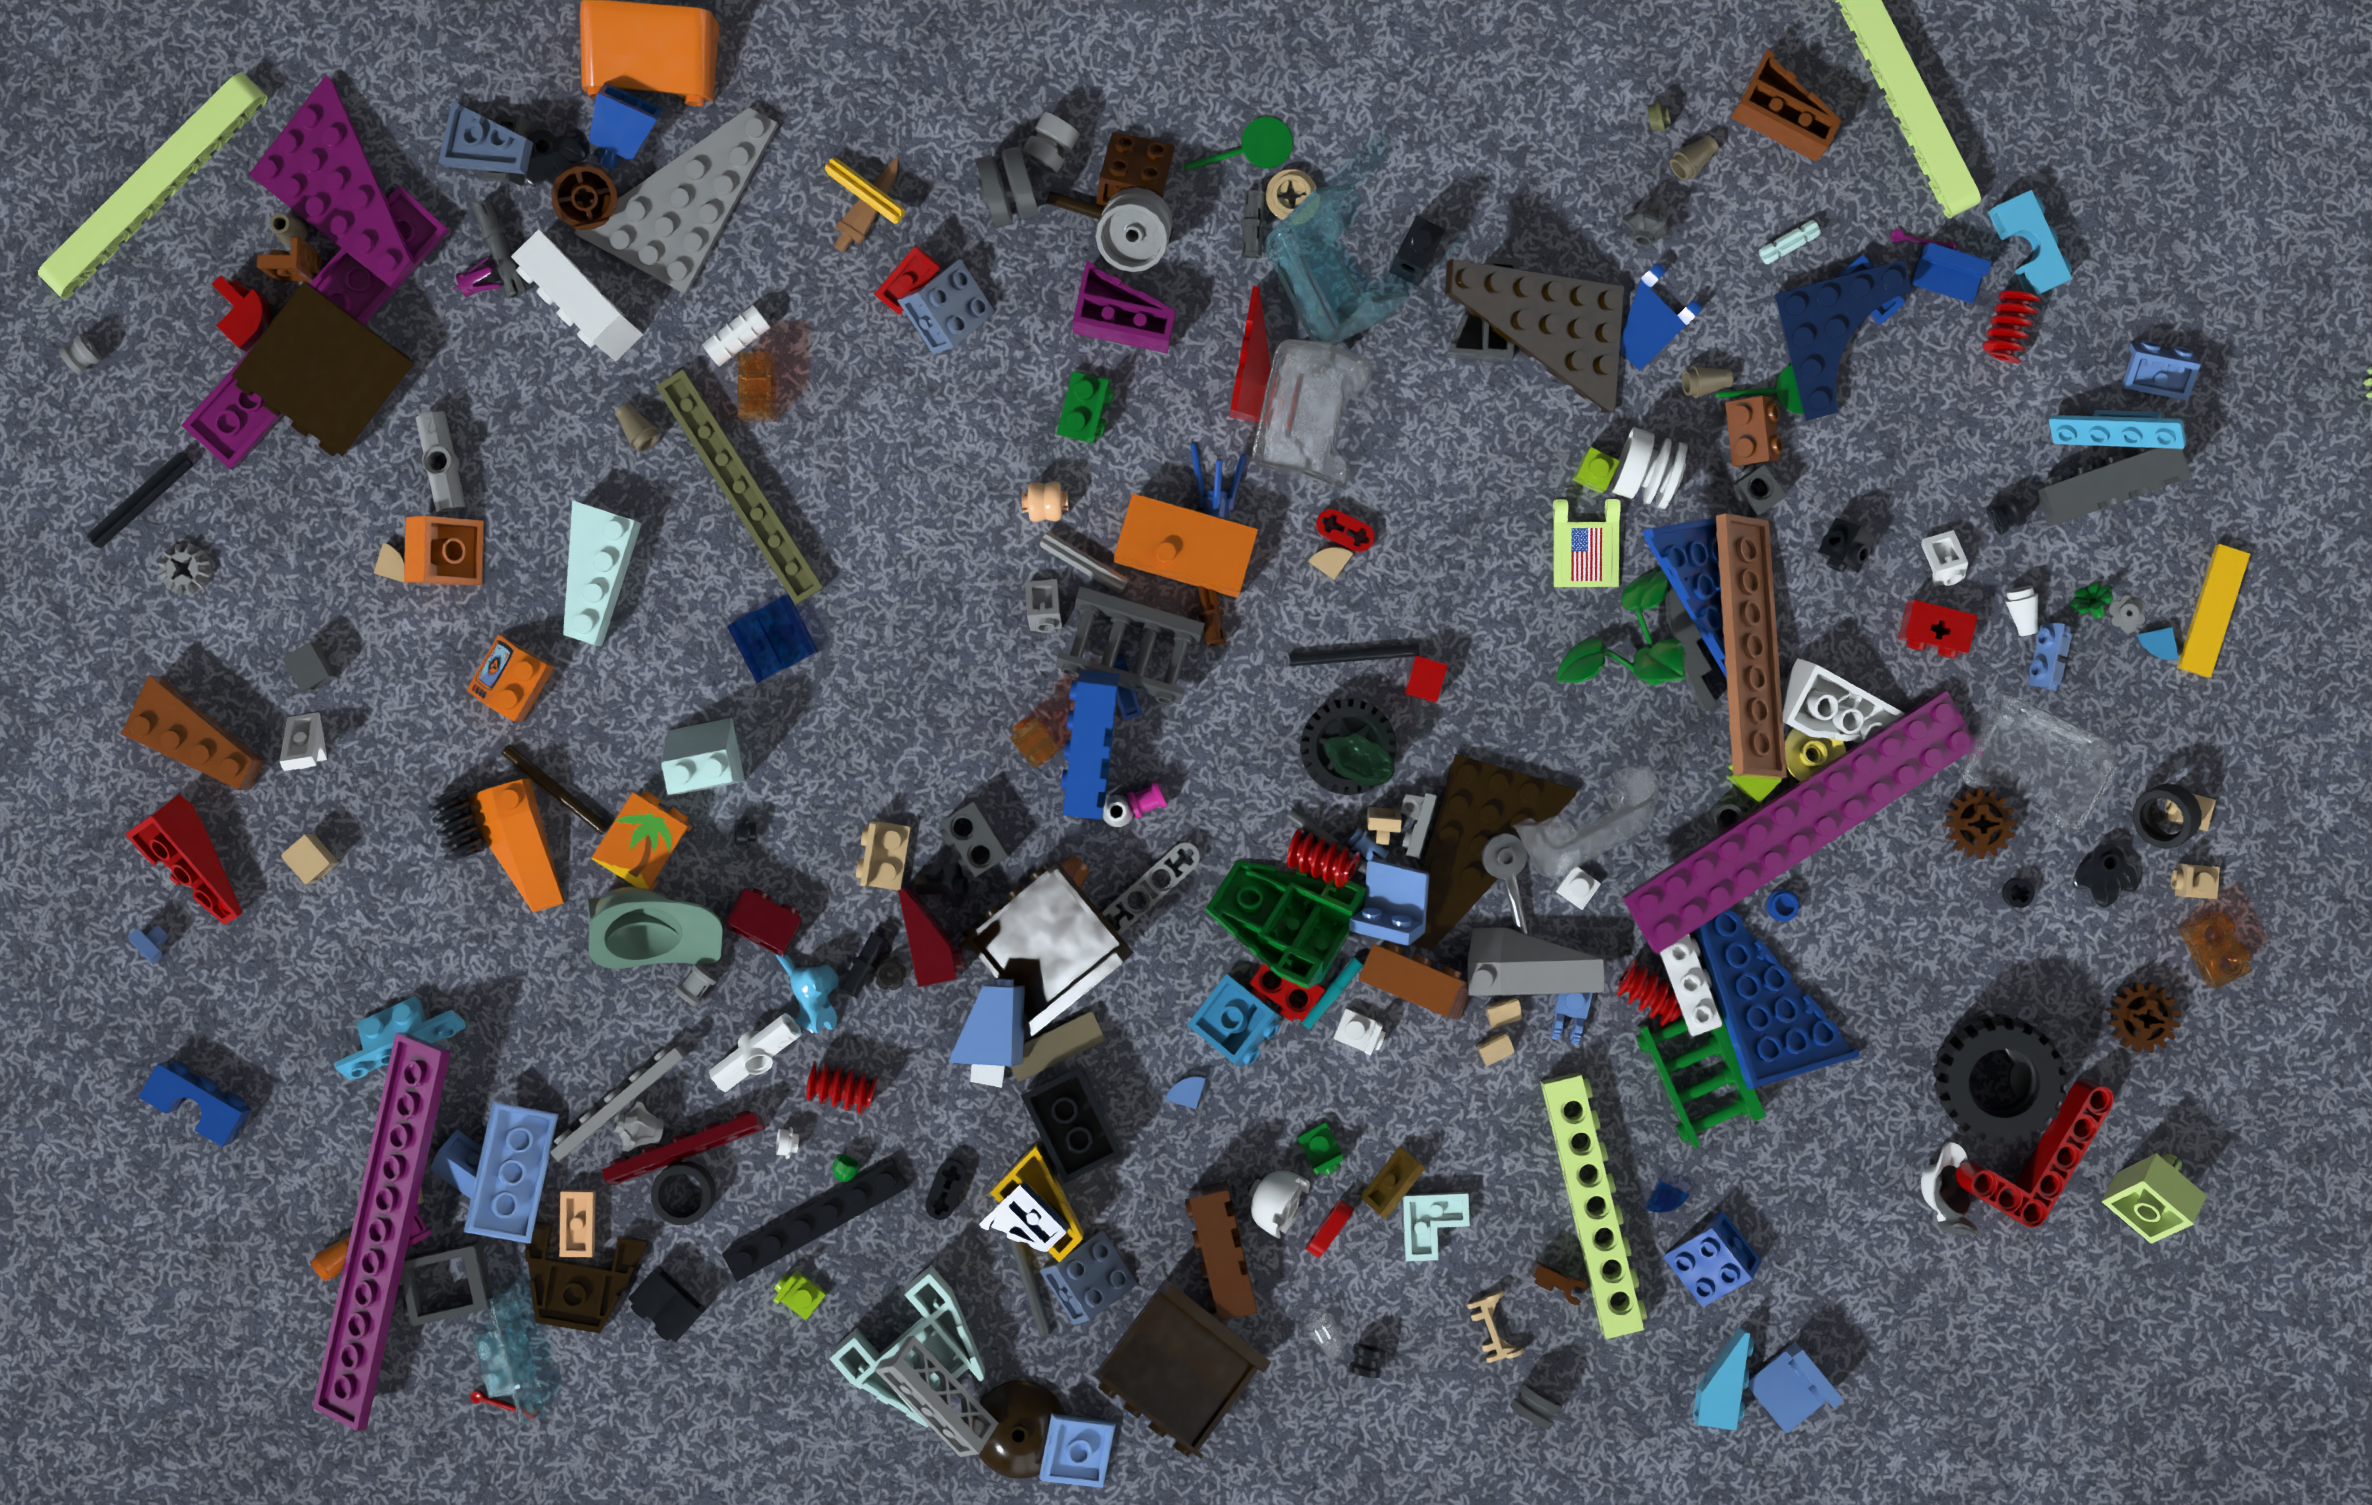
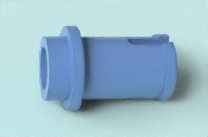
(1366, 845)

